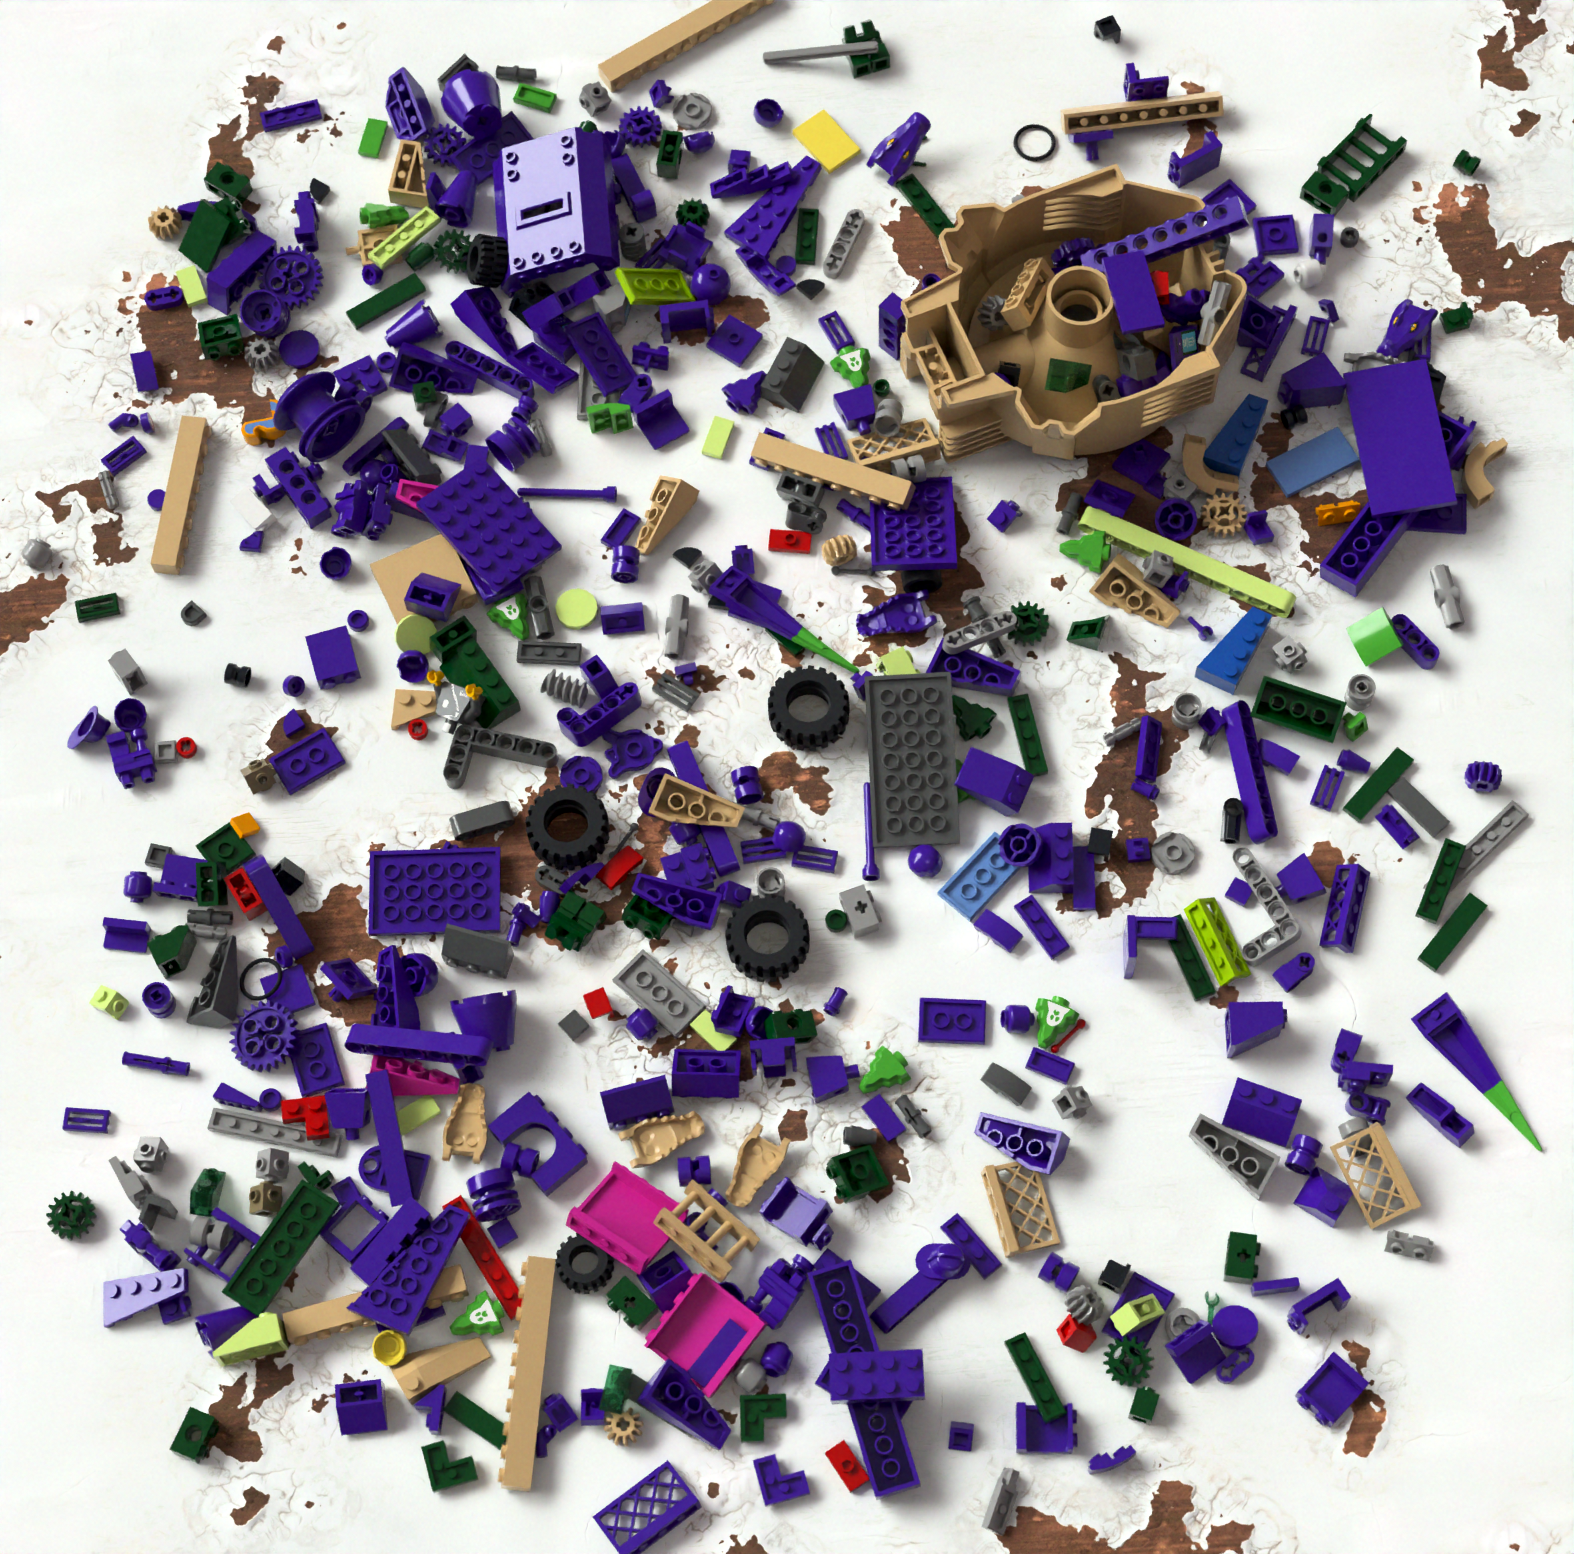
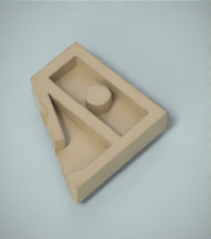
(412, 705)

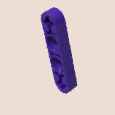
(372, 448)

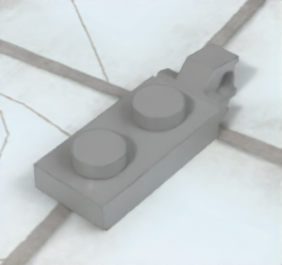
(1001, 1502)

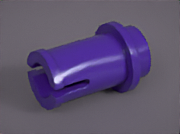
(1145, 789)
(522, 912)
(835, 1001)

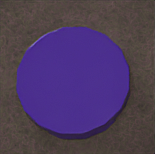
(299, 349)
(583, 772)
(1235, 1327)

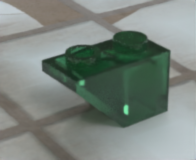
(1066, 375)
(206, 1192)
(616, 1389)

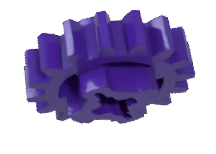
(642, 129)
(436, 143)
(1070, 252)

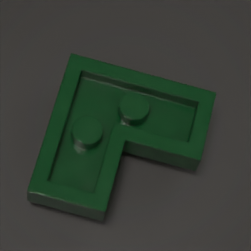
(756, 1409)
(444, 1473)

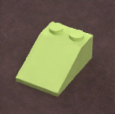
(254, 1340)

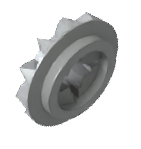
(1175, 1318)

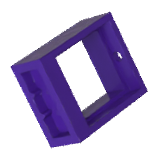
(338, 1245)

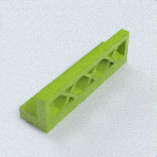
(1214, 941)

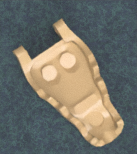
(466, 1127)
(659, 1137)
(755, 1165)

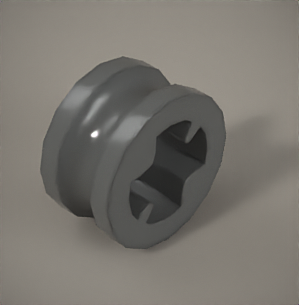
(1352, 242)
(1207, 742)

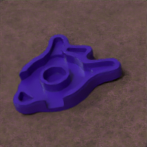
(630, 751)

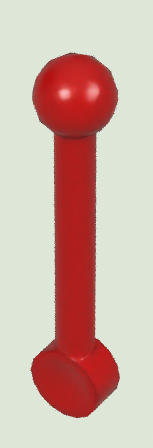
(1080, 1025)

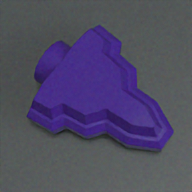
(745, 393)

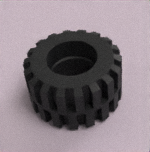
(487, 260)
(587, 1281)

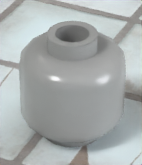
(36, 553)
(749, 1375)

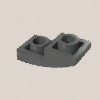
(1006, 1082)

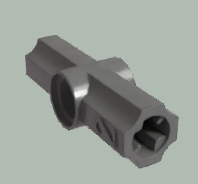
(537, 597)

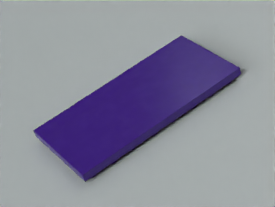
(1399, 439)

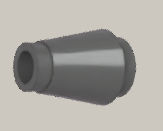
(858, 1136)

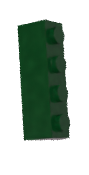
(470, 665)
(1298, 709)

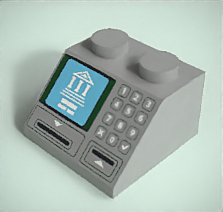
(613, 307)

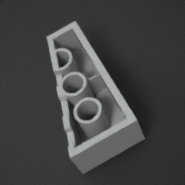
(1237, 1155)

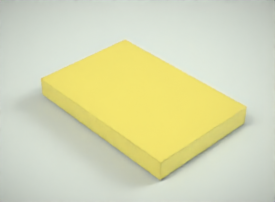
(826, 141)

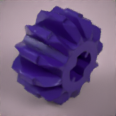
(1483, 776)

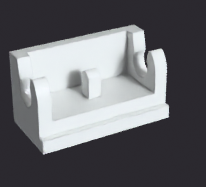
(253, 510)

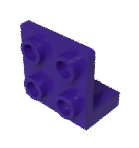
(1145, 88)
(659, 420)
(178, 878)
(1196, 1351)

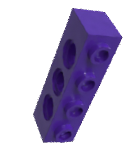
(891, 325)
(312, 513)

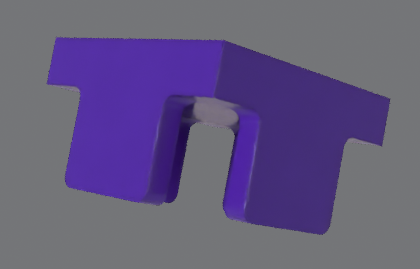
(686, 247)
(773, 1056)

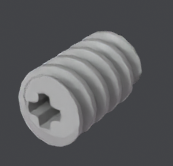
(565, 688)

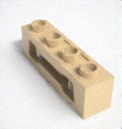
(1027, 294)

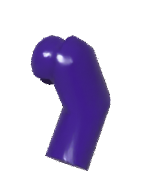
(125, 420)
(543, 1437)

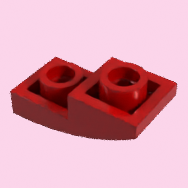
(618, 867)

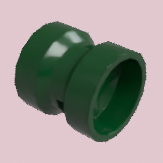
(1466, 162)

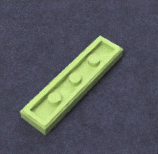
(404, 237)

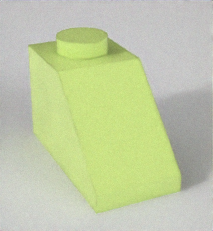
(1137, 1314)

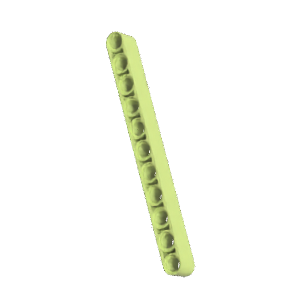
(1200, 567)

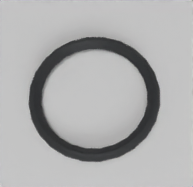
(1039, 157)
(249, 966)

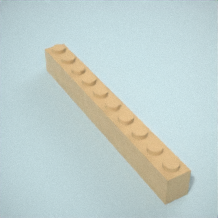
(674, 40)
(528, 1374)

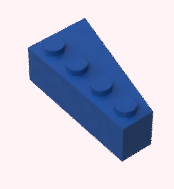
(1234, 441)
(1233, 654)

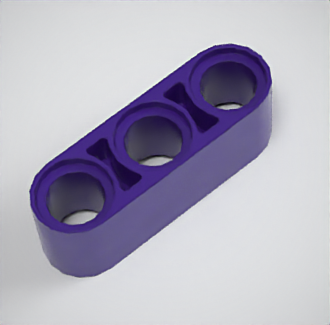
(1416, 651)

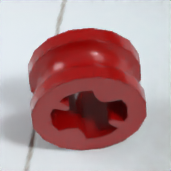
(418, 736)
(185, 741)

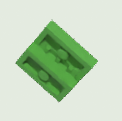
(609, 416)
(1374, 636)

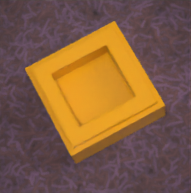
(244, 825)

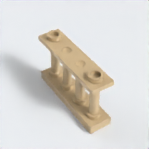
(696, 1247)

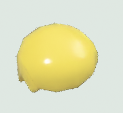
(389, 1347)

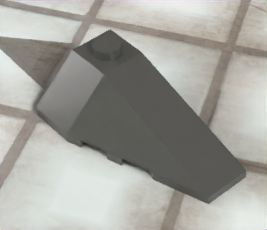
(219, 994)

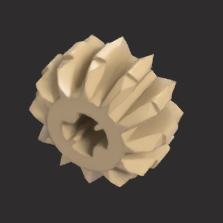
(165, 222)
(839, 550)
(615, 1431)

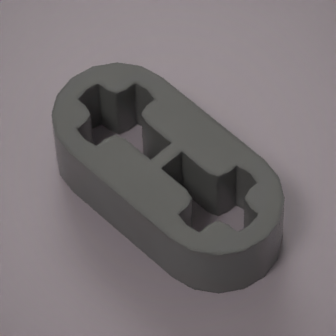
(435, 410)
(556, 877)

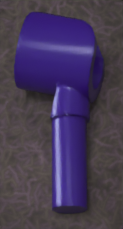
(1200, 628)

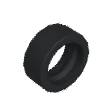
(919, 580)

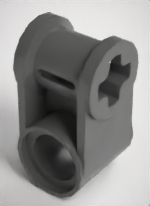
(1105, 389)
(803, 517)

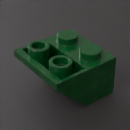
(173, 950)

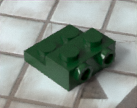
(232, 208)
(221, 337)
(646, 917)
(856, 1174)

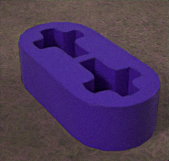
(164, 298)
(1238, 1369)

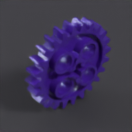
(308, 280)
(265, 1055)

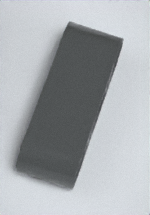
(482, 820)

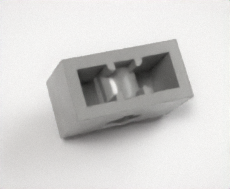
(127, 671)
(860, 923)

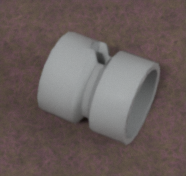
(888, 417)
(900, 469)
(1360, 692)
(1186, 711)
(770, 882)
(1352, 1127)
(209, 1233)

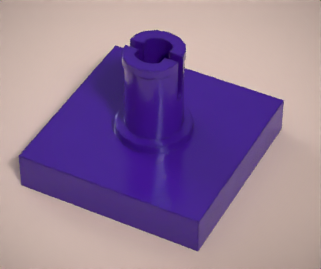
(1090, 139)
(1141, 462)
(348, 980)

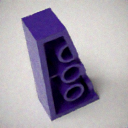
(238, 271)
(975, 671)
(391, 1241)

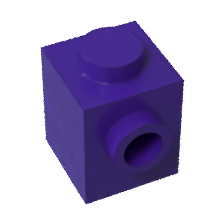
(456, 421)

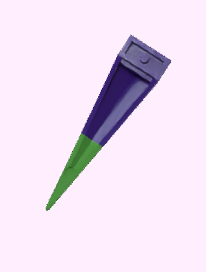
(750, 600)
(1456, 1040)

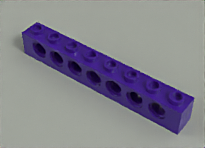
(1195, 235)

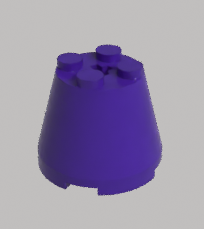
(473, 103)
(488, 1017)

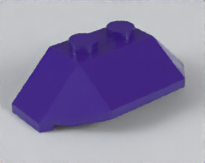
(408, 106)

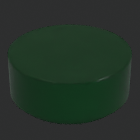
(836, 920)

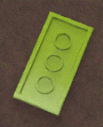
(654, 286)

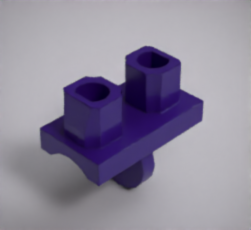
(650, 357)

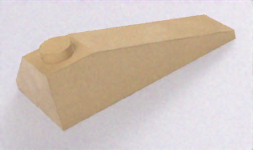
(670, 503)
(1124, 588)
(689, 804)
(437, 1366)

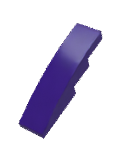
(744, 182)

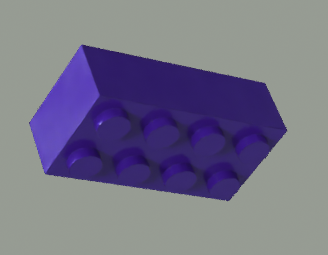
(876, 1376)

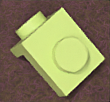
(109, 1002)

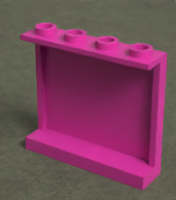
(621, 1218)
(696, 1322)

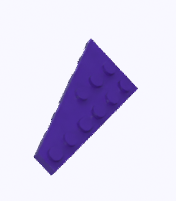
(771, 214)
(410, 1278)

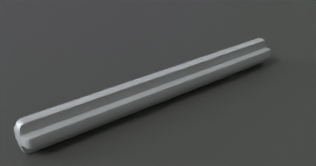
(820, 52)

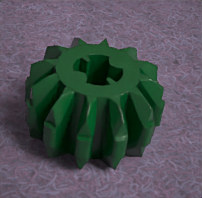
(694, 212)

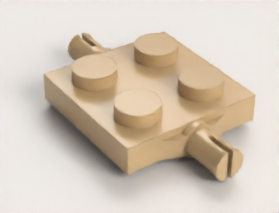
(369, 240)

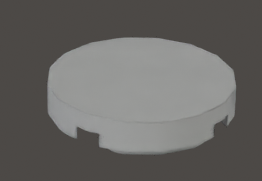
(692, 111)
(1172, 853)

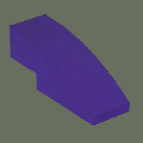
(1440, 1114)

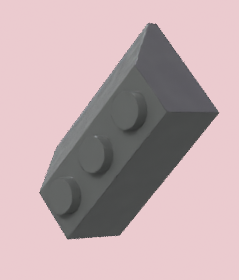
(791, 375)
(410, 458)
(476, 952)

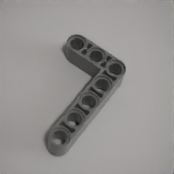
(494, 749)

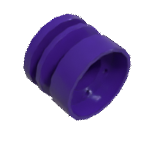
(257, 306)
(512, 444)
(493, 1194)

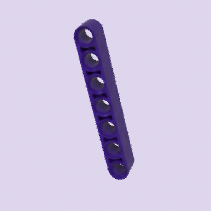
(1249, 772)
(713, 836)
(419, 1045)

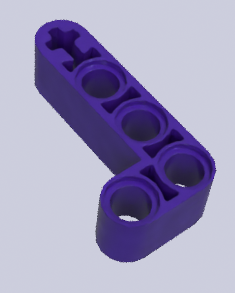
(636, 196)
(601, 717)

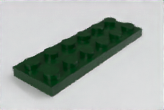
(281, 1248)

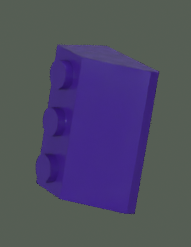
(1055, 866)
(706, 1073)
(637, 1102)
(1261, 1112)

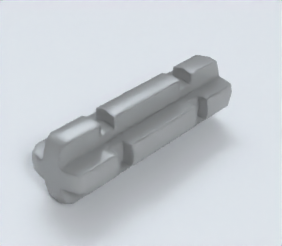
(541, 436)
(108, 489)
(1122, 731)
(208, 931)

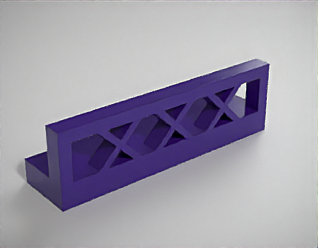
(1273, 348)
(1350, 906)

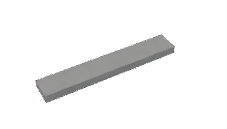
(1488, 839)
(271, 1132)

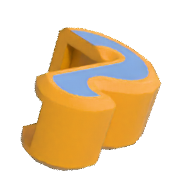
(265, 428)

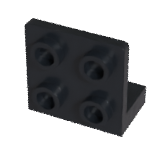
(527, 298)

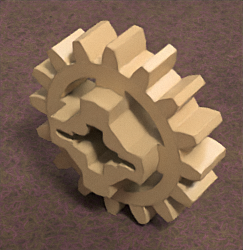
(1222, 522)

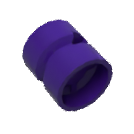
(351, 391)
(625, 564)
(746, 783)
(159, 1000)
(1304, 1152)
(520, 1160)
(696, 1169)
(1065, 1277)

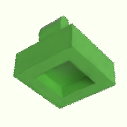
(1355, 725)

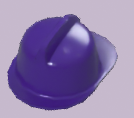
(90, 729)
(650, 788)
(943, 1261)

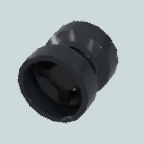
(1294, 416)
(237, 675)

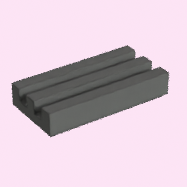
(661, 682)

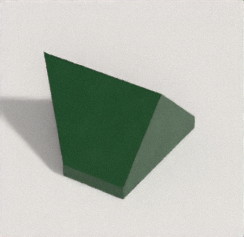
(1088, 632)

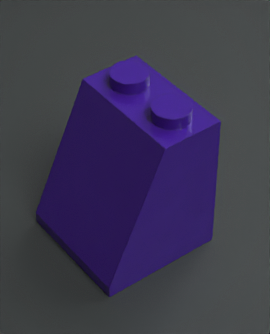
(1312, 384)
(1252, 1024)

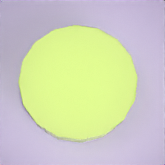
(576, 608)
(414, 633)

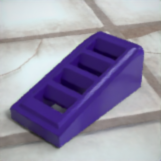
(434, 189)
(1163, 367)
(230, 1096)

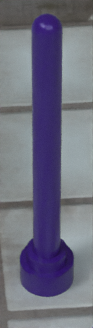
(608, 494)
(870, 871)

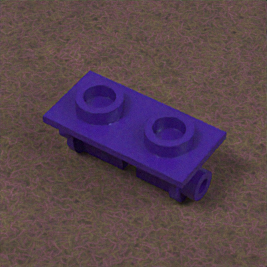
(1396, 826)

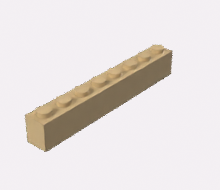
(1142, 112)
(833, 471)
(180, 495)
(332, 1316)

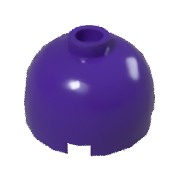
(710, 283)
(1176, 518)
(1020, 845)
(420, 972)

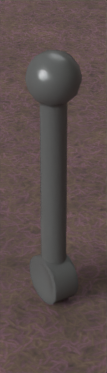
(835, 571)
(633, 827)

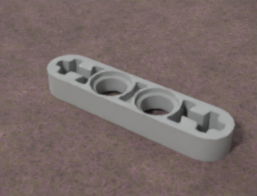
(846, 244)
(981, 635)

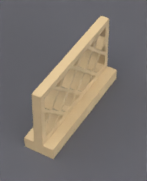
(882, 462)
(1393, 1167)
(1002, 1215)

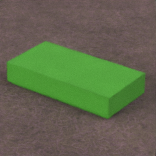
(535, 98)
(373, 138)

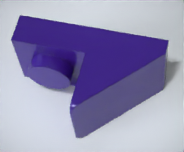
(433, 1402)

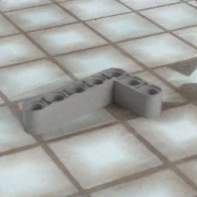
(1270, 905)

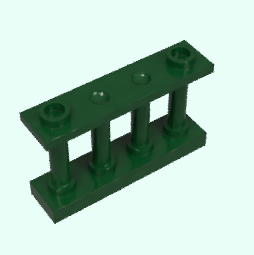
(1368, 174)

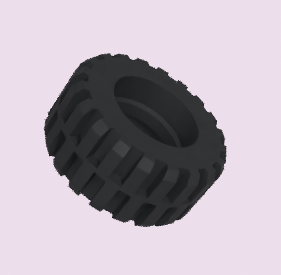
(802, 683)
(567, 801)
(767, 911)

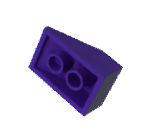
(994, 781)

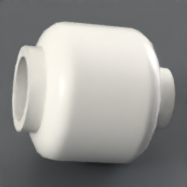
(1308, 273)

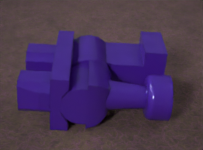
(308, 220)
(1186, 307)
(351, 509)
(131, 764)
(142, 1241)
(782, 1289)

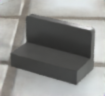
(156, 1206)

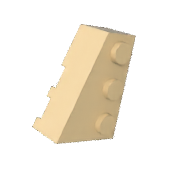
(408, 176)

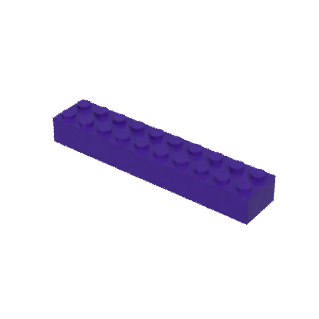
(1371, 540)
(875, 1423)

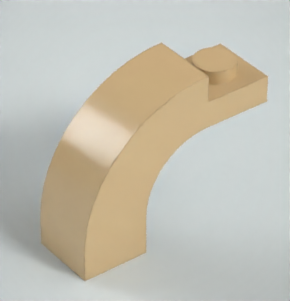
(1198, 473)
(1473, 478)

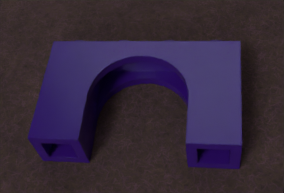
(566, 299)
(530, 1114)

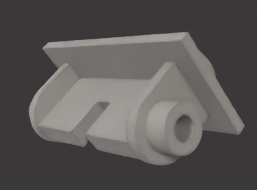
(1419, 1248)

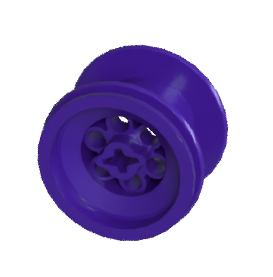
(322, 419)

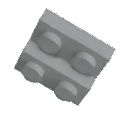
(135, 1186)

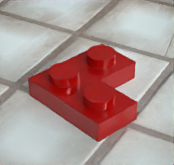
(308, 1110)

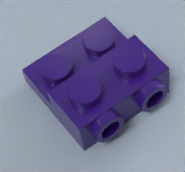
(378, 514)
(690, 867)
(1360, 1074)

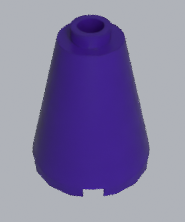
(458, 200)
(414, 327)
(221, 1325)

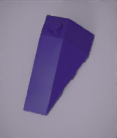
(419, 365)

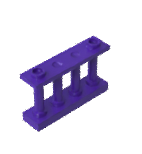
(239, 1234)

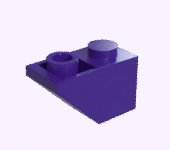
(598, 677)

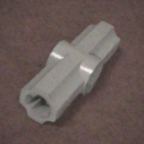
(1214, 312)
(1447, 596)
(676, 627)

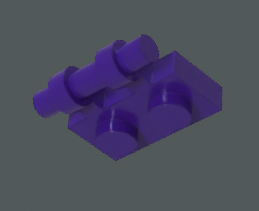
(1263, 279)

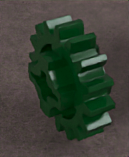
(460, 243)
(1032, 630)
(62, 1218)
(1128, 1351)

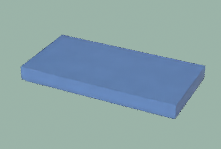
(1312, 462)
(978, 880)

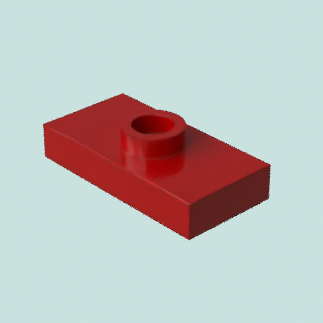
(789, 541)
(847, 1466)

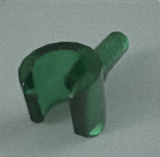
(1211, 1306)

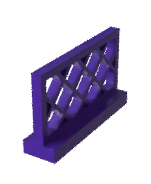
(661, 1525)

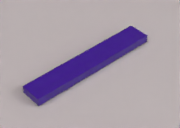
(389, 1137)

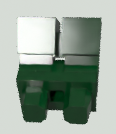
(861, 63)
(569, 931)

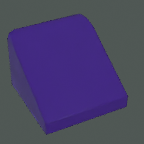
(961, 1436)

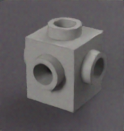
(594, 98)
(1180, 487)
(1158, 568)
(704, 576)
(1290, 655)
(1072, 1102)
(151, 1154)
(272, 1165)

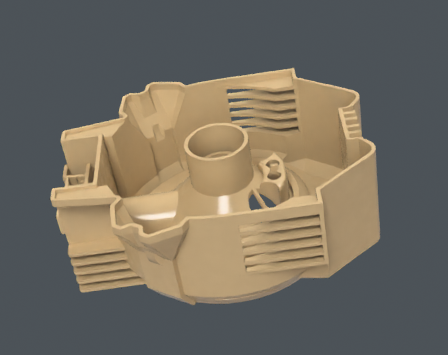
(988, 255)

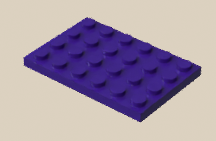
(489, 525)
(918, 536)
(433, 888)

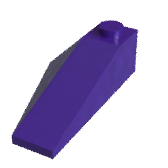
(481, 313)
(685, 902)
(394, 997)
(1028, 1144)
(680, 1402)

